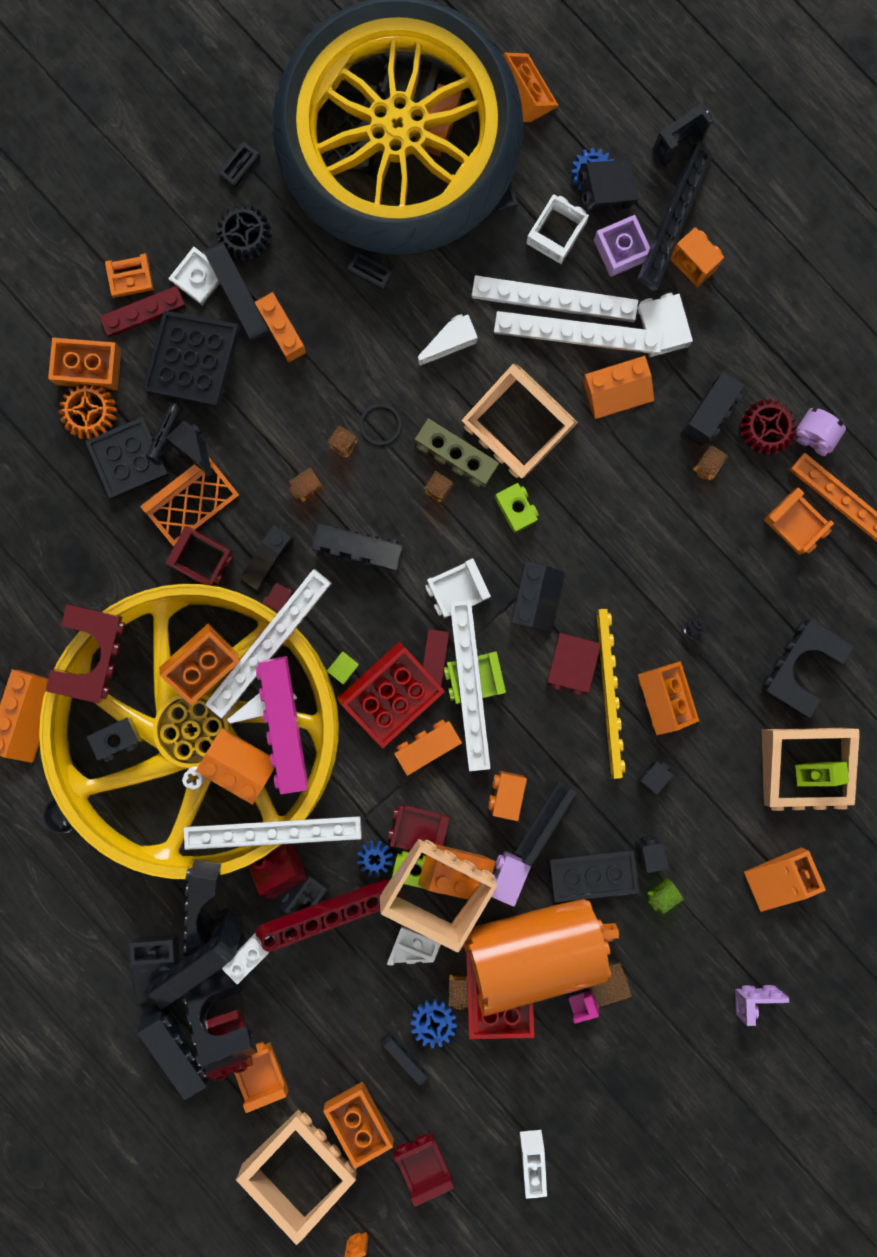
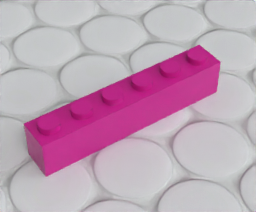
(283, 725)

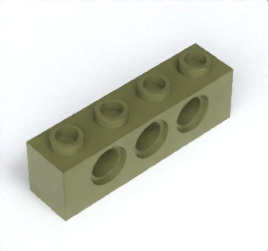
(433, 431)

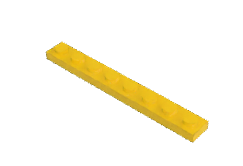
(611, 702)

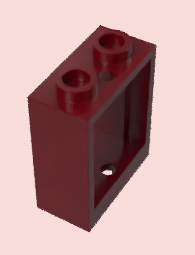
(180, 548)

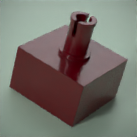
(277, 871)

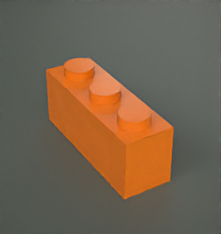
(443, 131)
(280, 327)
(427, 747)

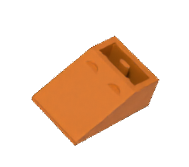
(784, 880)

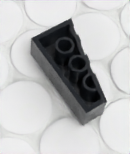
(357, 548)

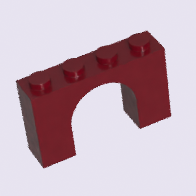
(105, 629)

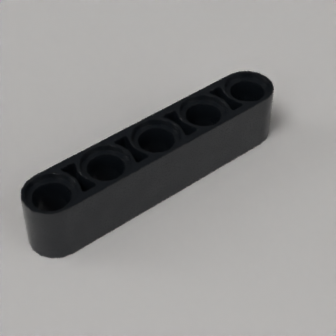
(236, 291)

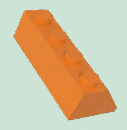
(21, 715)

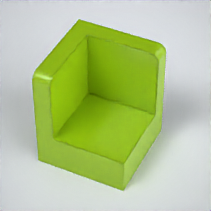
(343, 668)

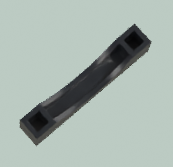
(202, 886)

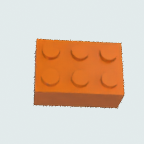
(84, 363)
(199, 664)
(449, 881)
(358, 1125)

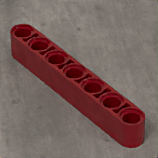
(318, 914)

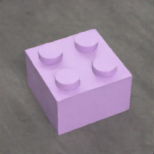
(622, 245)
(510, 877)

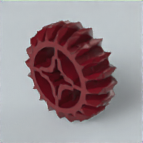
(762, 421)

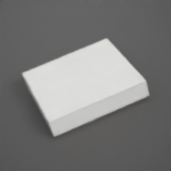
(195, 276)

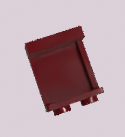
(573, 664)
(416, 824)
(220, 1026)
(423, 1168)

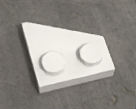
(413, 948)

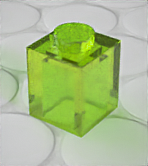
(665, 896)

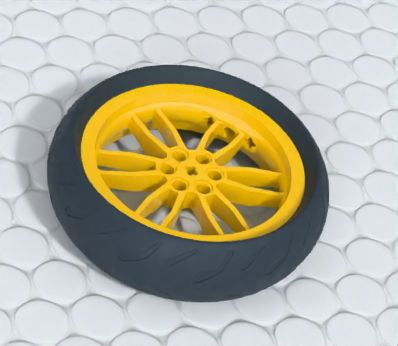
(317, 72)

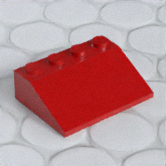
(390, 695)
(505, 1024)

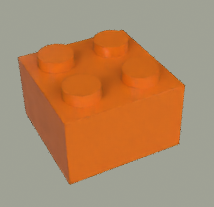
(696, 257)
(507, 795)

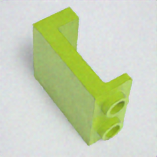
(490, 677)

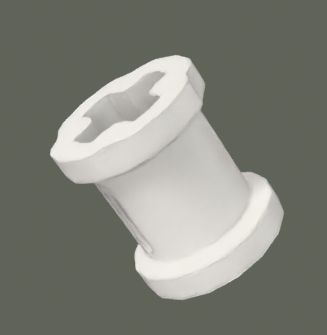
(192, 784)

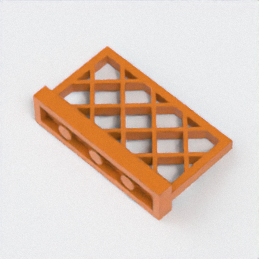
(175, 488)

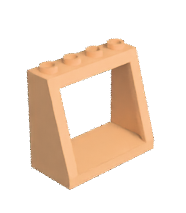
(487, 440)
(772, 760)
(448, 934)
(270, 1197)

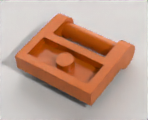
(130, 281)

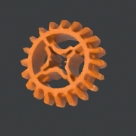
(71, 410)

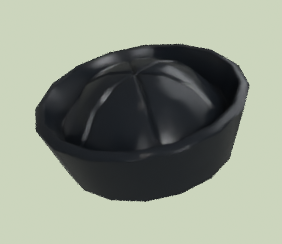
(55, 819)

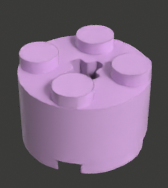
(819, 431)

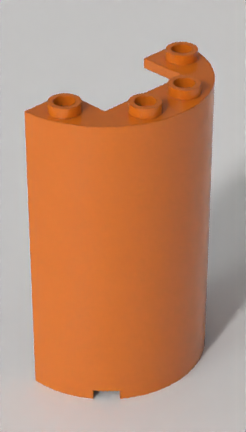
(538, 955)

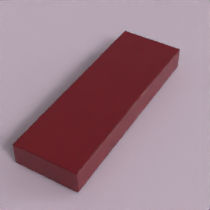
(435, 654)

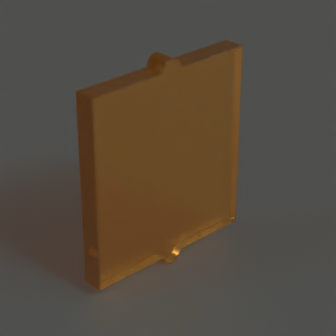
(614, 989)

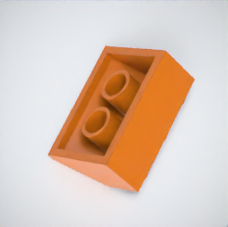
(533, 91)
(619, 387)
(668, 698)
(236, 766)

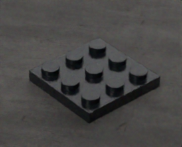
(122, 458)

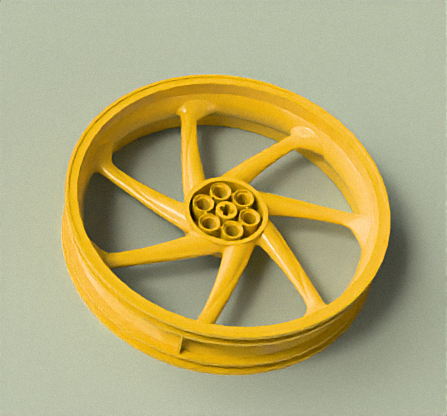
(73, 789)

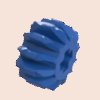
(374, 851)

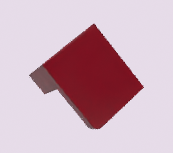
(278, 597)

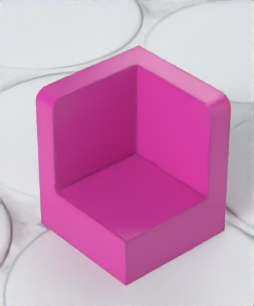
(584, 1006)

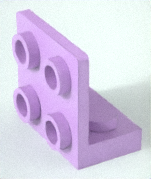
(748, 996)

